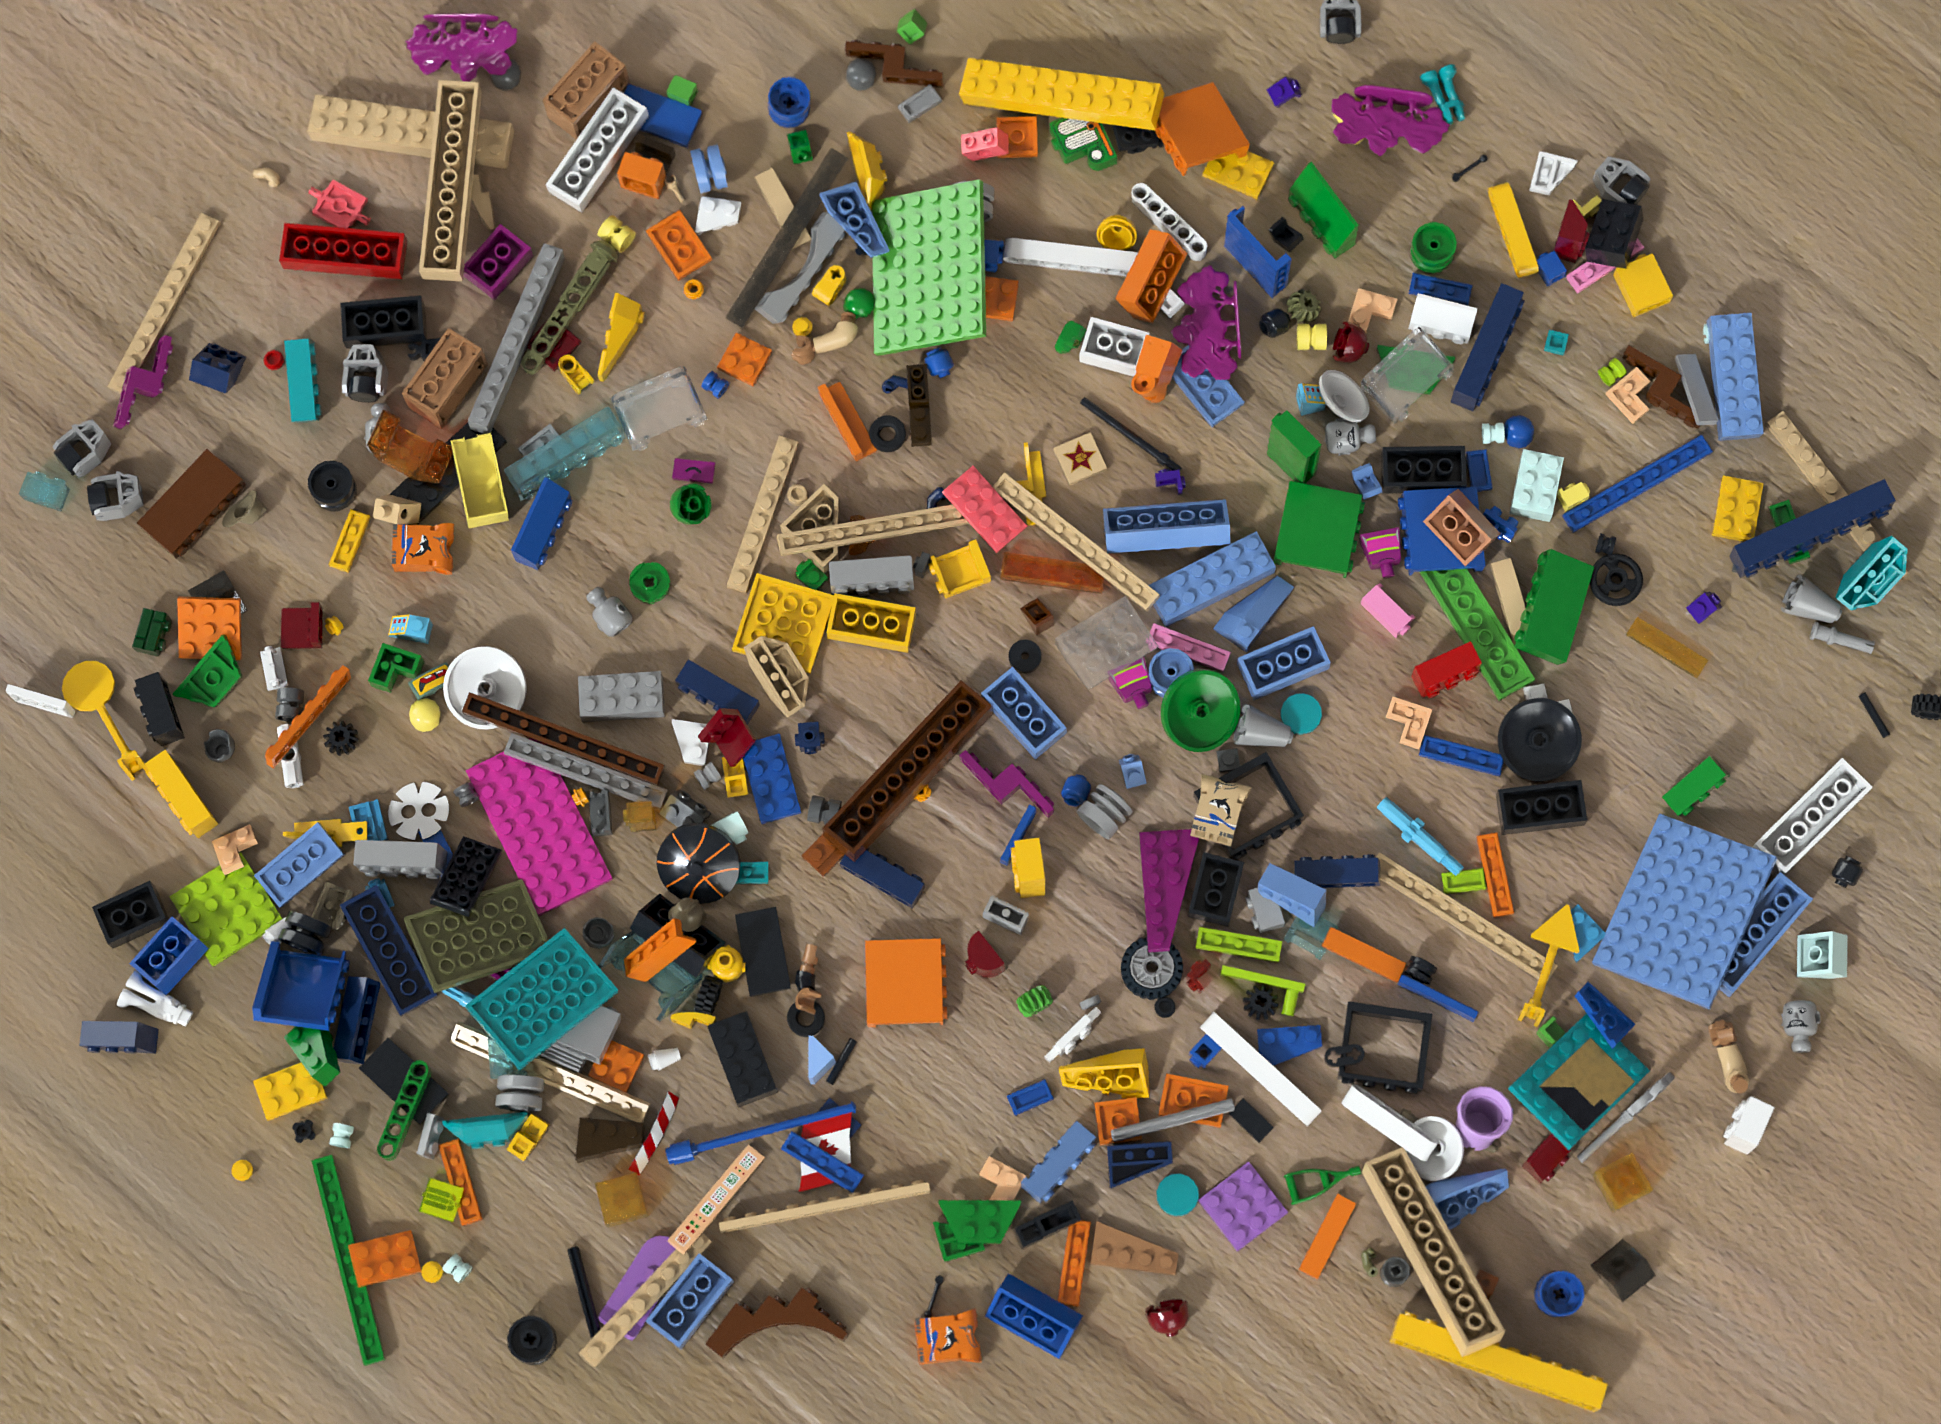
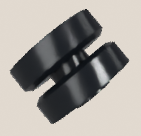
(342, 482)
(304, 936)
(523, 1331)

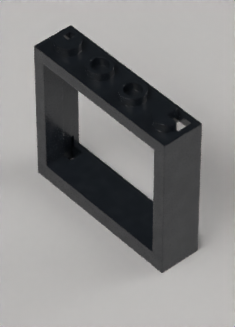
(1244, 770)
(1391, 1014)

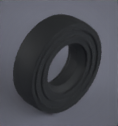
(878, 425)
(810, 1030)

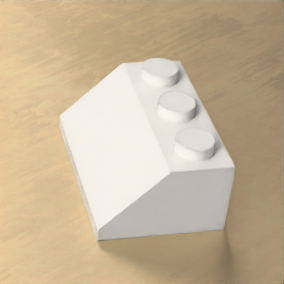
(1443, 318)

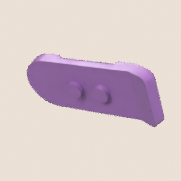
(648, 1259)

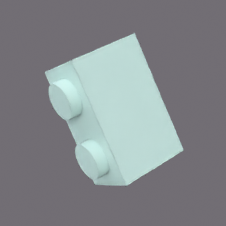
(1822, 955)

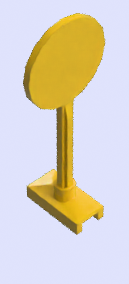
(89, 688)

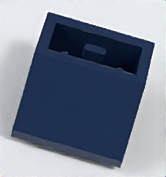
(216, 367)

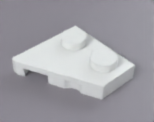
(1550, 172)
(716, 214)
(692, 749)

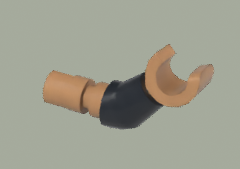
(806, 981)

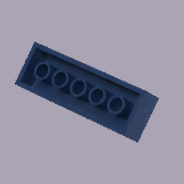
(1485, 352)
(388, 950)

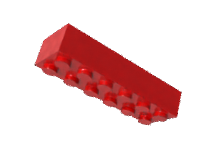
(343, 251)

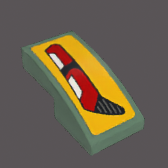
(429, 682)

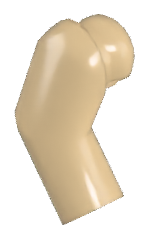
(269, 174)

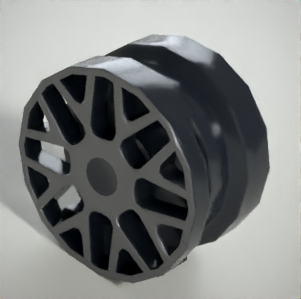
(1420, 970)

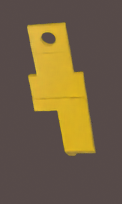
(1035, 482)
(336, 829)

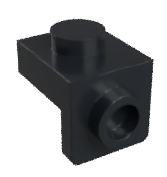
(1285, 235)

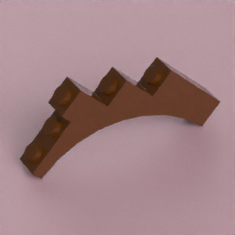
(772, 1313)

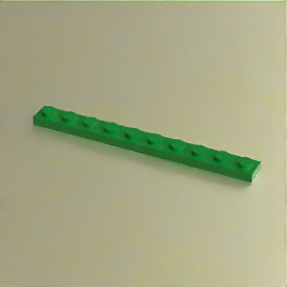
(342, 1236)

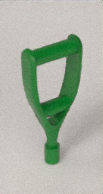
(1338, 1175)

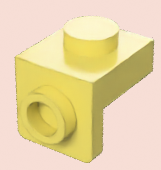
(1591, 208)

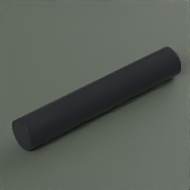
(1874, 715)
(841, 1061)

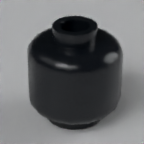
(1275, 323)
(1847, 871)

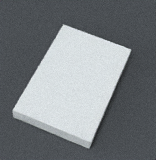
(40, 701)

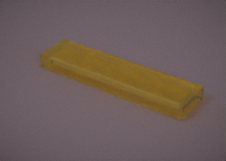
(1667, 647)

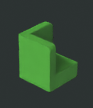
(912, 26)
(682, 90)
(1550, 1032)

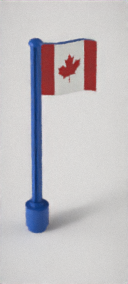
(824, 1129)

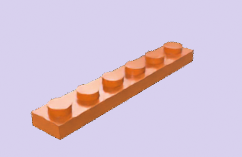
(311, 711)

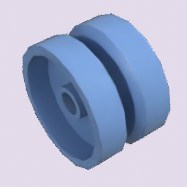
(710, 168)
(1167, 661)

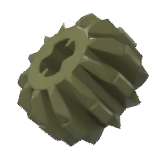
(1304, 306)

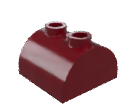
(983, 958)

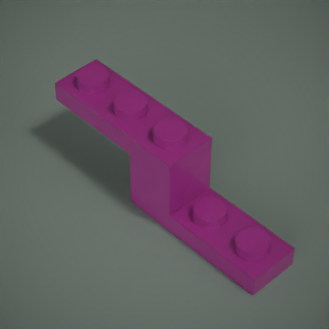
(143, 382)
(1007, 783)

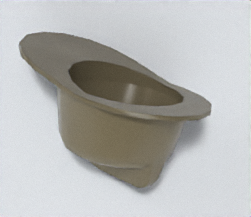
(246, 511)
(689, 912)

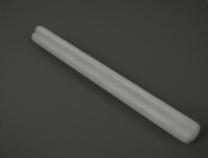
(1172, 1120)

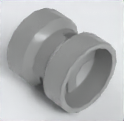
(709, 775)

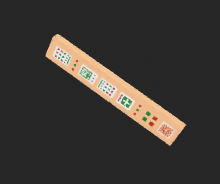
(716, 1199)

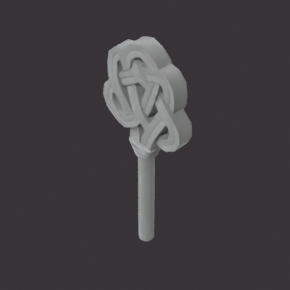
(1628, 1115)

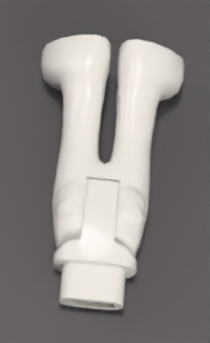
(165, 1006)

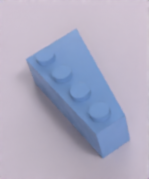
(1058, 1162)

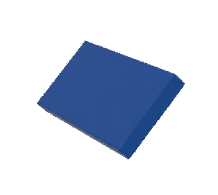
(666, 117)

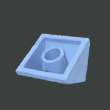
(819, 1060)

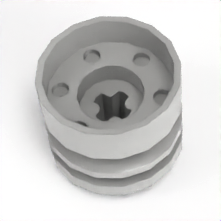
(1106, 808)

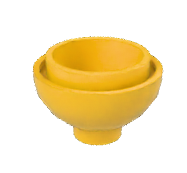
(1117, 233)

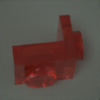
(1198, 969)

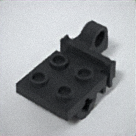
(1135, 139)

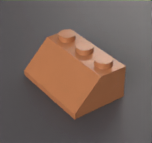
(1461, 527)

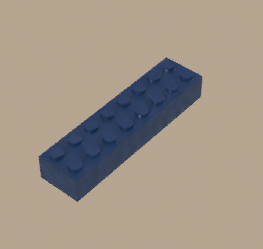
(1812, 529)

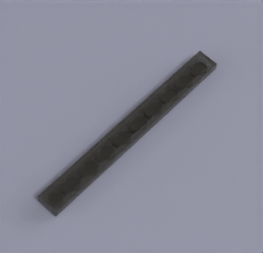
(786, 238)

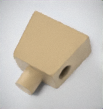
(390, 507)

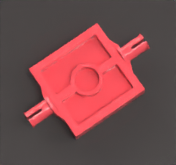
(339, 205)

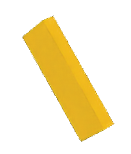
(349, 540)

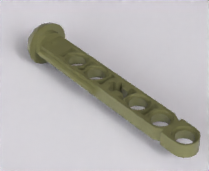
(597, 264)

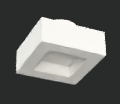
(1172, 304)

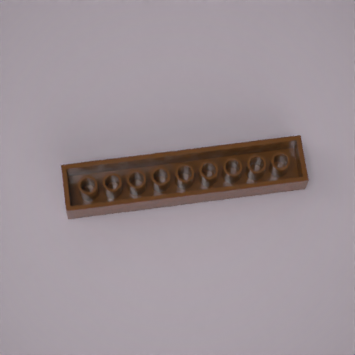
(907, 771)

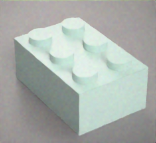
(1536, 485)

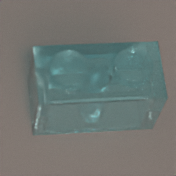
(44, 491)

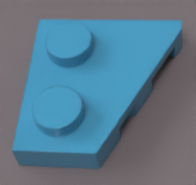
(1586, 930)

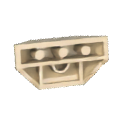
(778, 673)

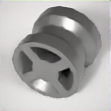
(466, 794)

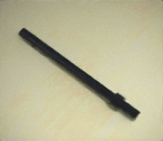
(1162, 458)

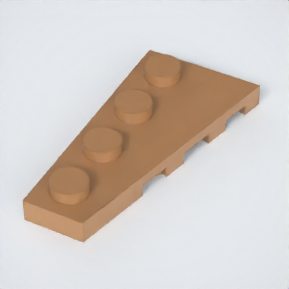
(1128, 1252)

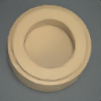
(797, 494)

